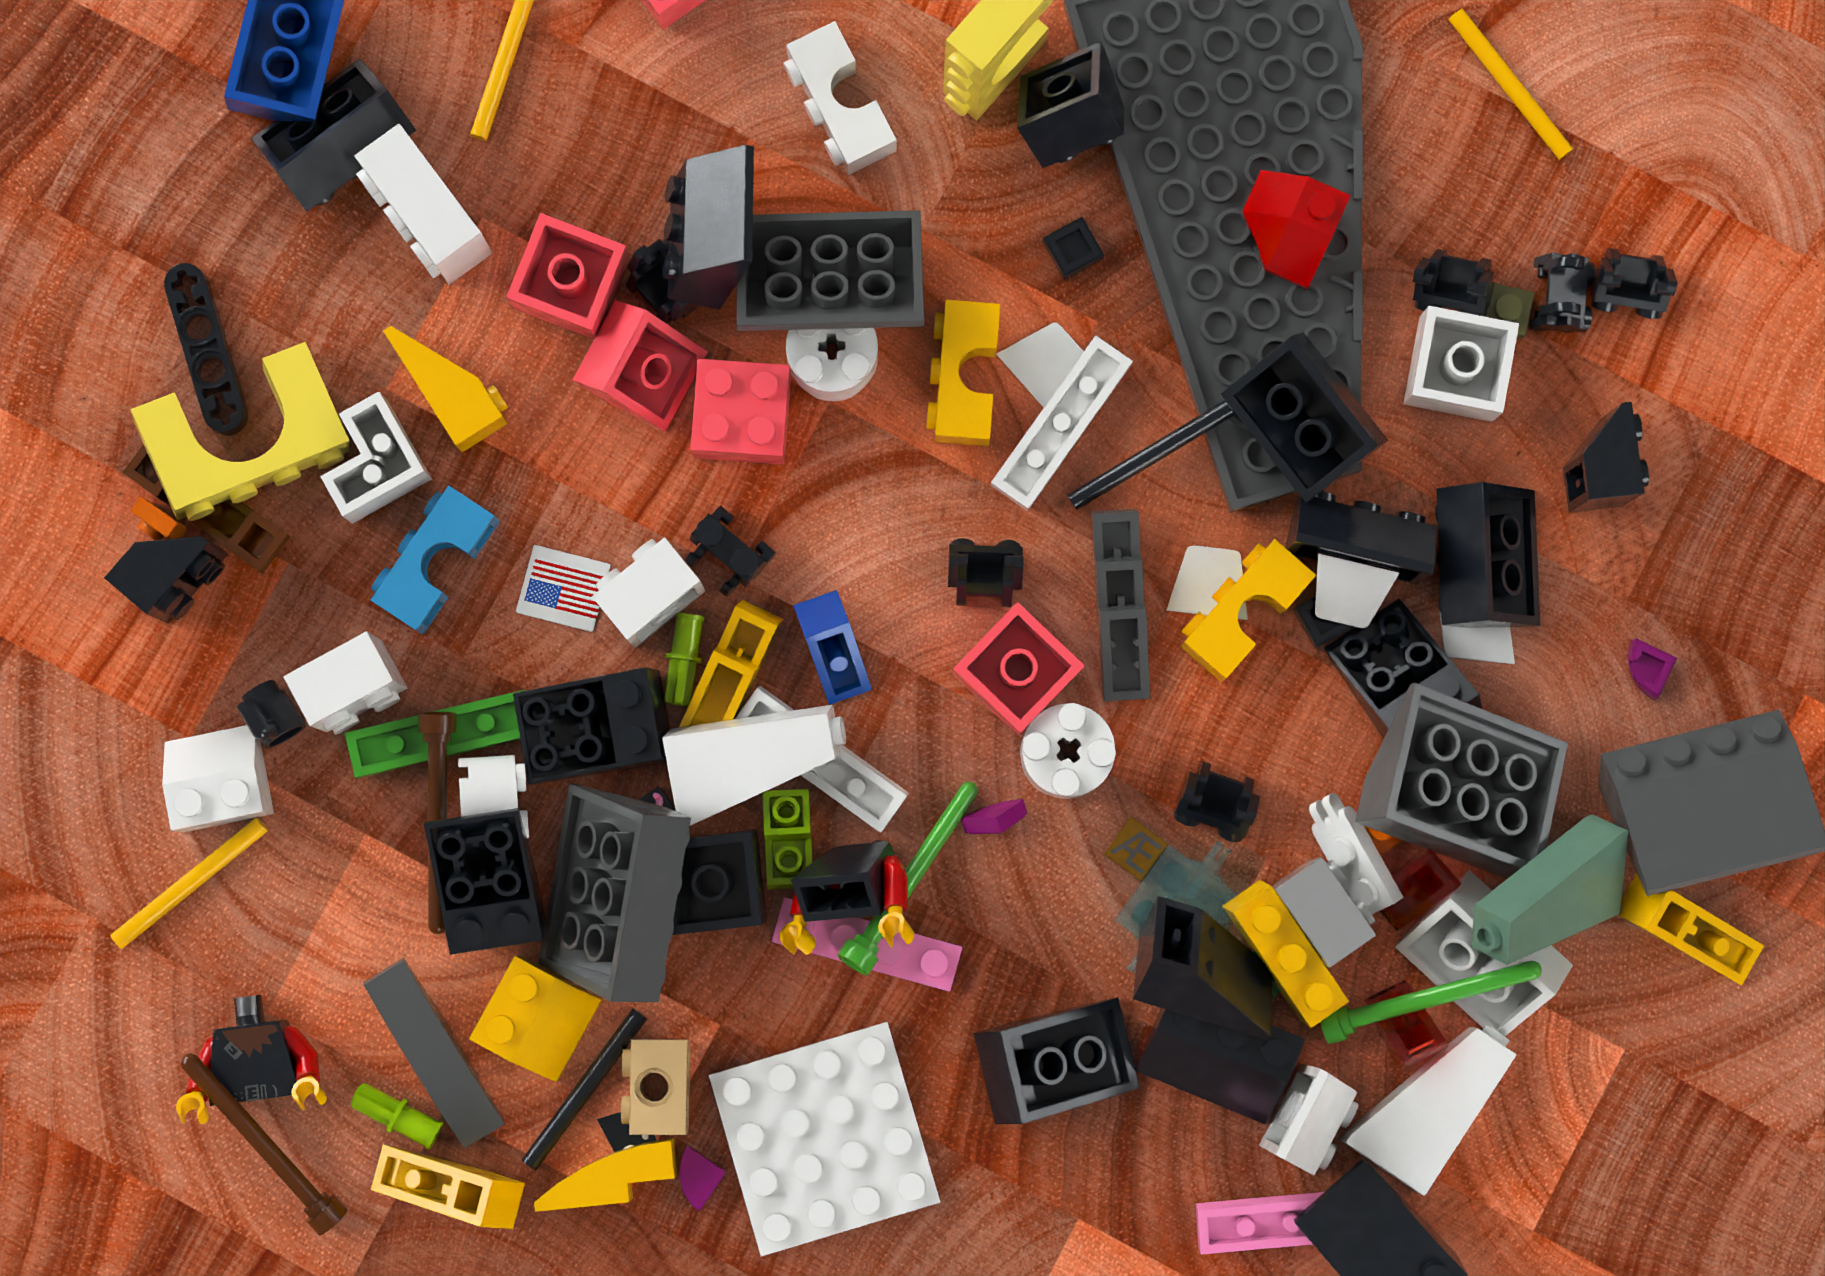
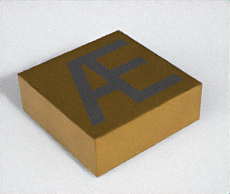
(1135, 849)

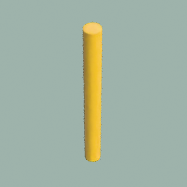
(501, 69)
(1510, 84)
(189, 883)

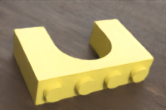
(990, 52)
(199, 480)

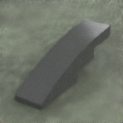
(1120, 605)
(434, 1053)

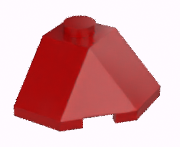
(1293, 223)

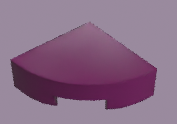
(1649, 667)
(995, 817)
(698, 1177)

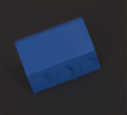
(283, 58)

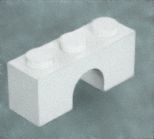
(854, 134)

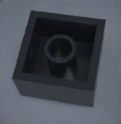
(720, 884)

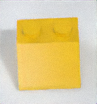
(535, 1018)

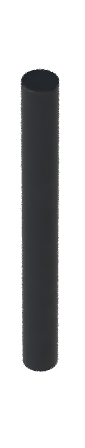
(1150, 455)
(584, 1089)

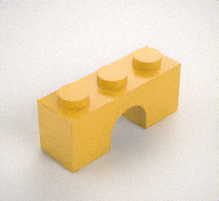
(966, 332)
(1270, 576)
(1286, 952)

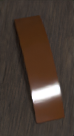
(230, 523)

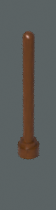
(437, 732)
(321, 1209)

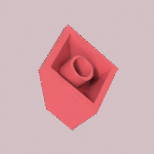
(640, 365)

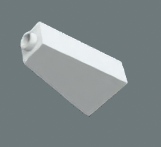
(739, 758)
(1432, 1110)

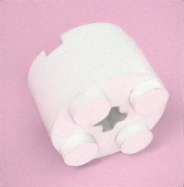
(834, 378)
(1070, 724)
(492, 785)

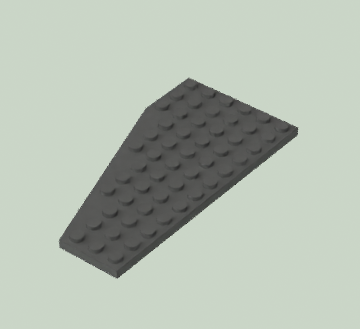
(1206, 107)

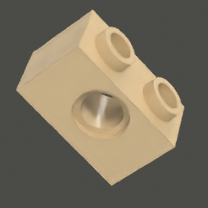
(670, 1113)

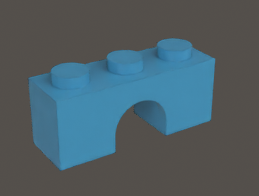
(450, 523)

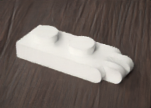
(1353, 853)

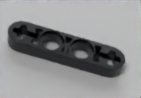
(211, 347)

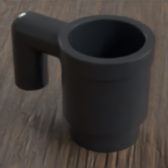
(270, 714)

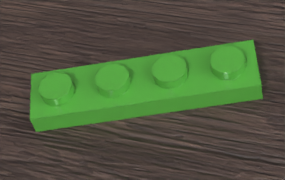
(401, 745)

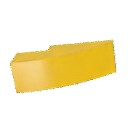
(733, 665)
(612, 1176)

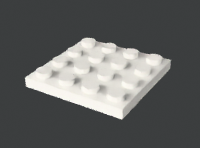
(824, 1138)

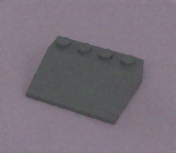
(833, 272)
(1463, 783)
(1712, 802)
(614, 894)

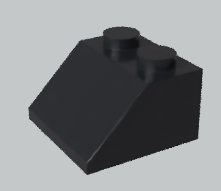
(1070, 106)

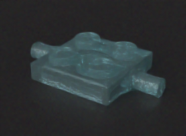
(1182, 881)

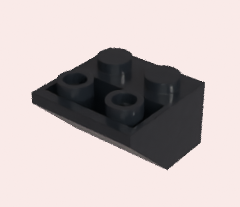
(1607, 464)
(166, 574)

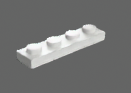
(1061, 423)
(846, 777)

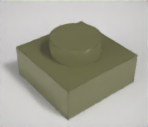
(1512, 306)

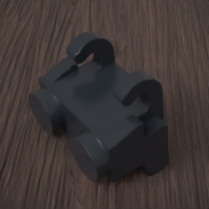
(648, 280)
(1453, 283)
(1633, 283)
(1566, 293)
(728, 549)
(985, 570)
(1217, 803)

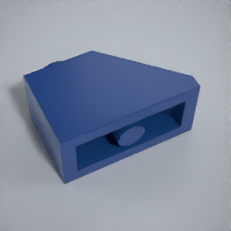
(832, 647)

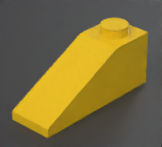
(455, 395)
(1691, 930)
(448, 1187)

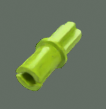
(683, 659)
(396, 1115)

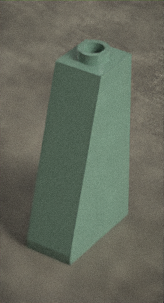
(1555, 893)

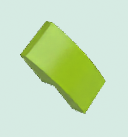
(786, 835)

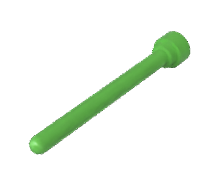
(862, 950)
(1344, 1021)

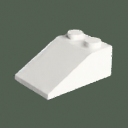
(1310, 1119)

